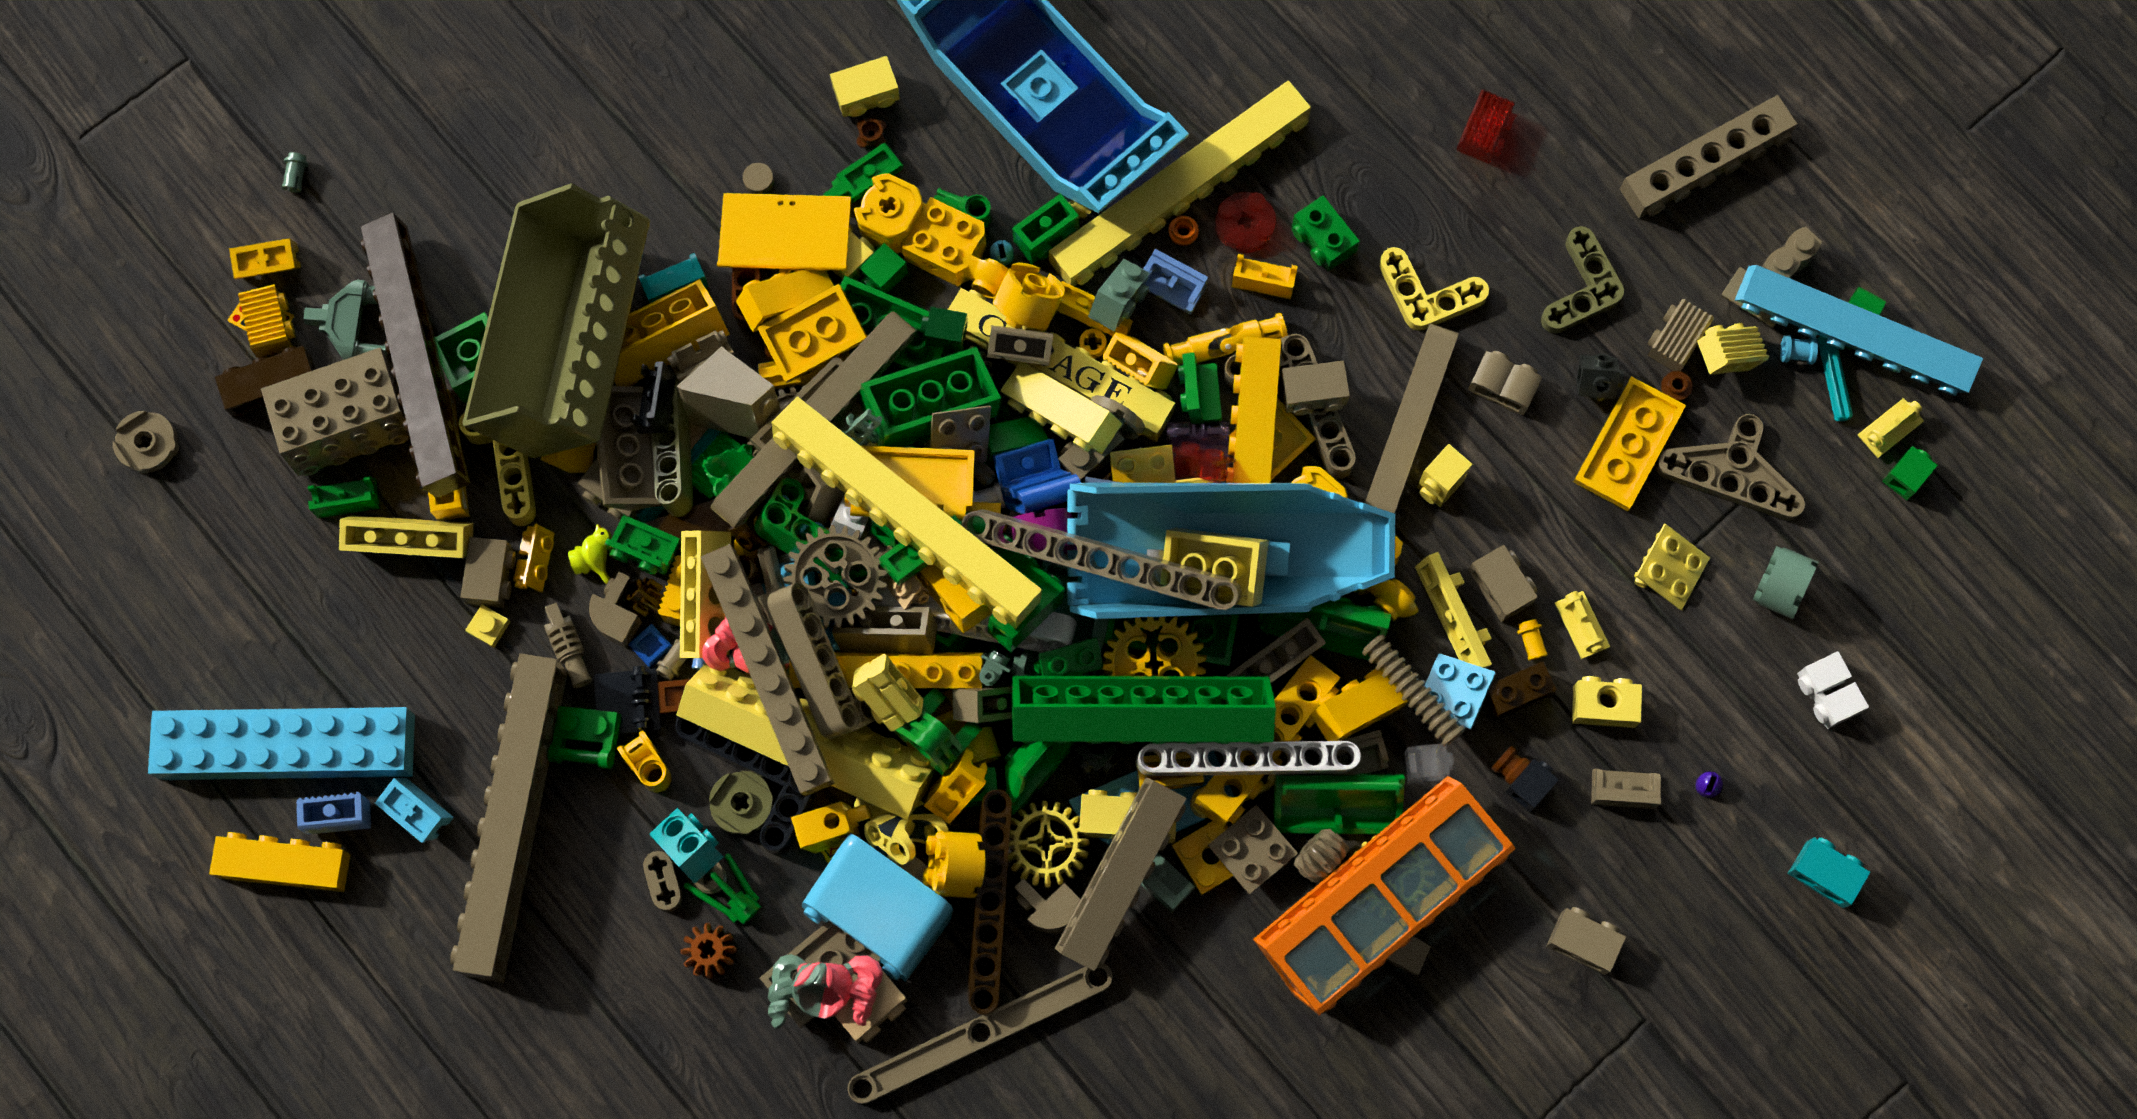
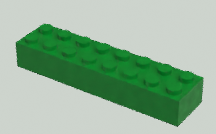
(1142, 709)

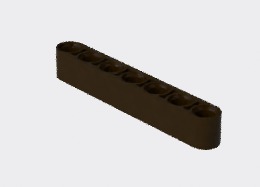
(993, 917)

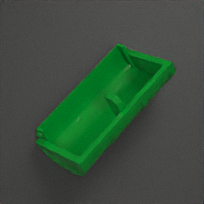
(1341, 624)
(1336, 802)

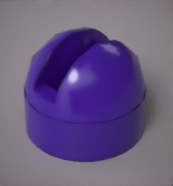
(1703, 781)

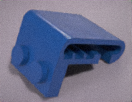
(1032, 477)

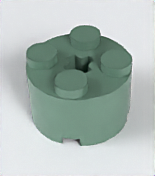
(1785, 581)

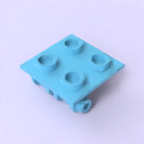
(1460, 687)

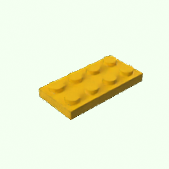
(1629, 443)

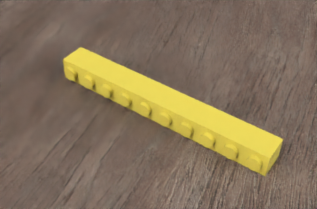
(1179, 185)
(906, 513)

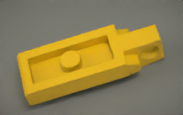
(1078, 304)

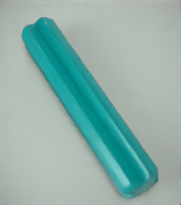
(1835, 381)

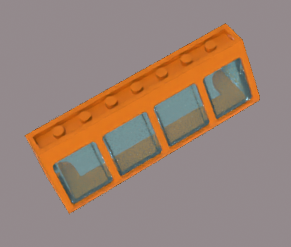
(1383, 895)

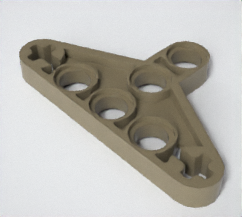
(1719, 465)

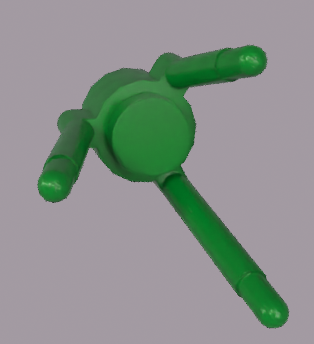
(742, 905)

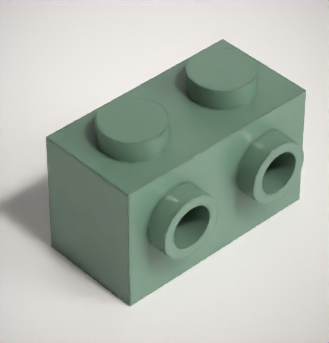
(1120, 295)

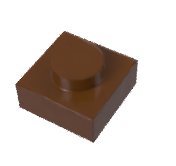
(670, 695)

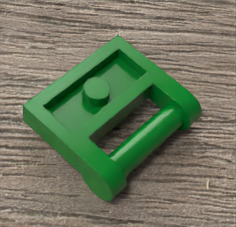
(585, 726)

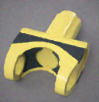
(889, 832)

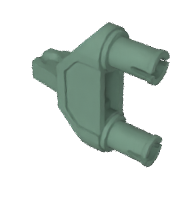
(343, 319)

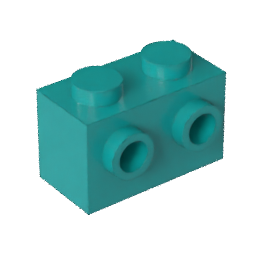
(1829, 871)

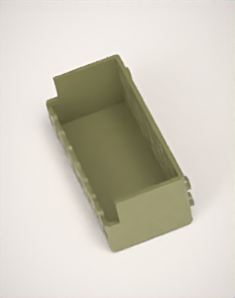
(557, 322)

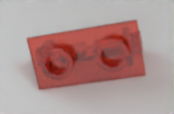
(1212, 462)

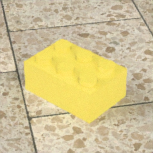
(1219, 554)

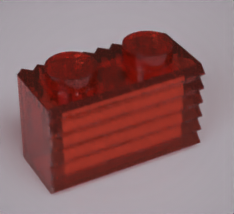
(1486, 125)

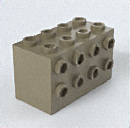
(336, 412)

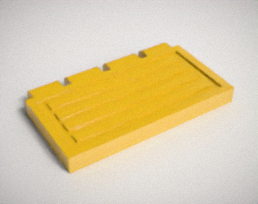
(937, 474)

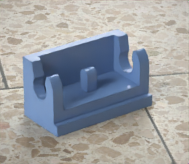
(1175, 281)

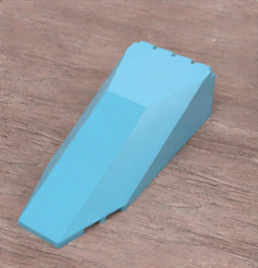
(1332, 548)

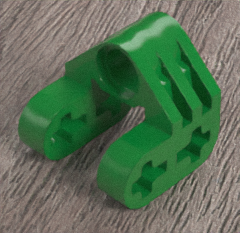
(933, 737)

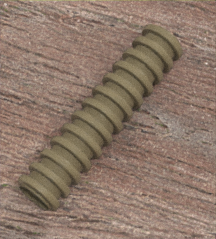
(1413, 690)

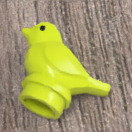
(592, 554)

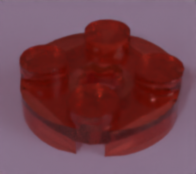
(1254, 207)

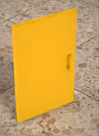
(785, 235)

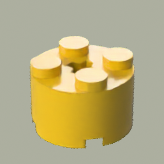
(1028, 297)
(954, 864)

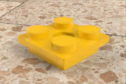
(1190, 854)

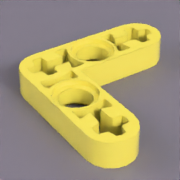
(1428, 303)

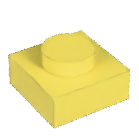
(487, 626)

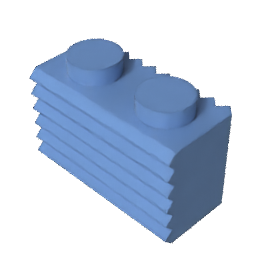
(333, 813)

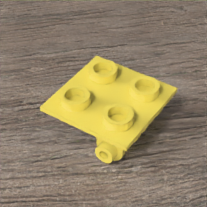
(1671, 567)

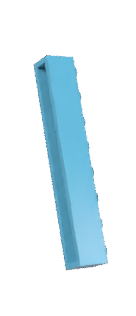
(1858, 329)

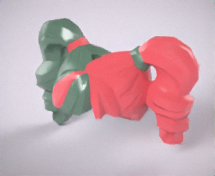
(716, 647)
(823, 988)

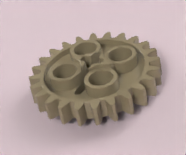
(855, 556)

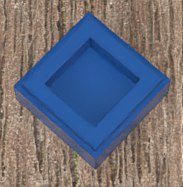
(650, 646)

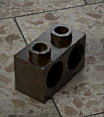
(1519, 691)

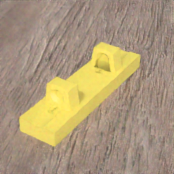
(1451, 611)

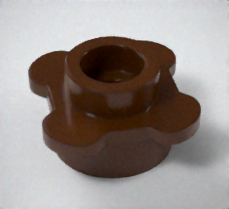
(871, 125)

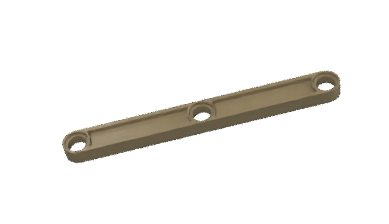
(959, 1042)

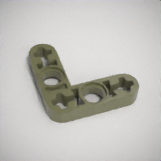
(1595, 282)

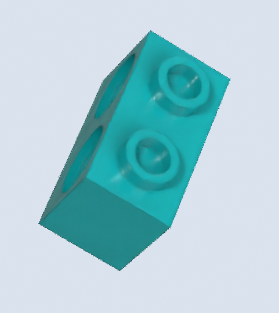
(687, 845)

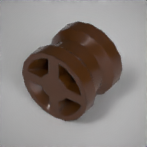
(1510, 765)

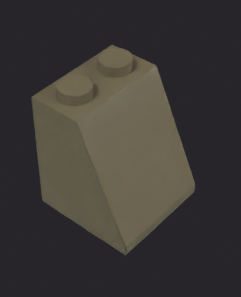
(728, 396)

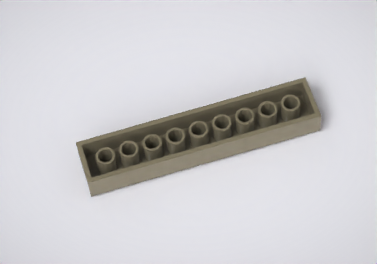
(510, 819)

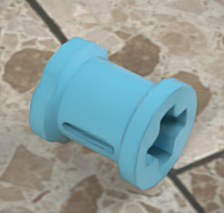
(1798, 349)

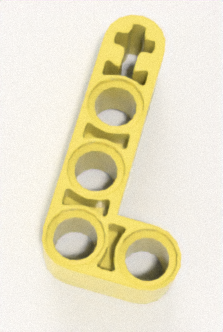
(506, 468)

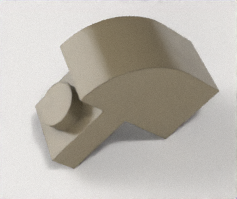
(608, 615)
(1050, 914)

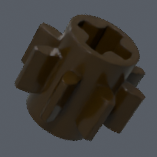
(644, 597)

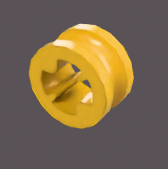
(1099, 338)

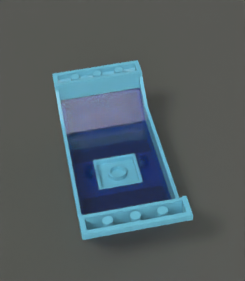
(1047, 93)

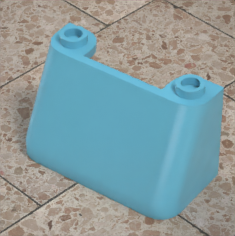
(878, 906)

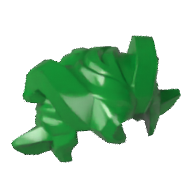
(726, 466)

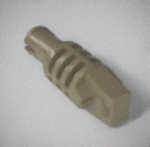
(567, 645)

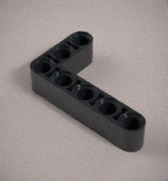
(759, 765)

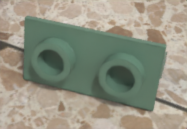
(994, 667)

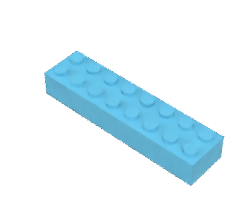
(281, 743)

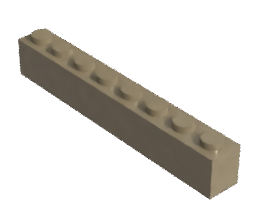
(767, 670)

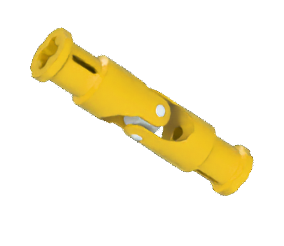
(1226, 338)

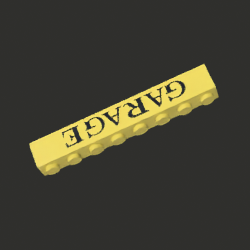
(1073, 367)

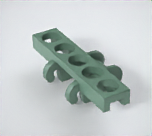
(865, 429)

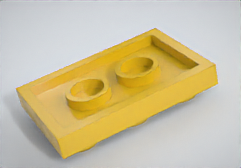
(812, 333)

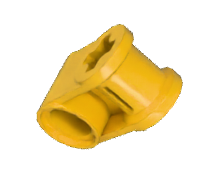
(642, 759)

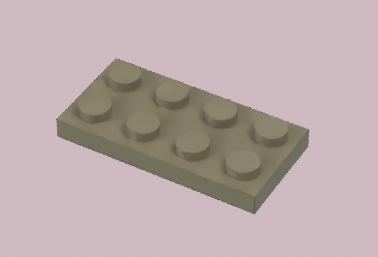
(825, 945)

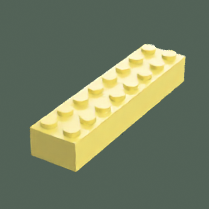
(859, 761)

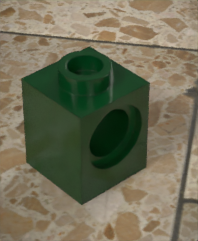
(945, 329)

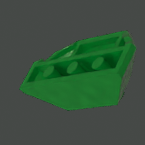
(1030, 768)

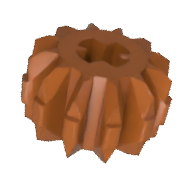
(719, 945)

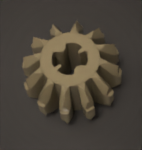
(1321, 855)

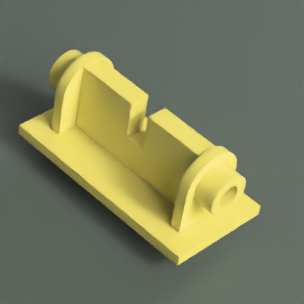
(1891, 427)
(1582, 624)

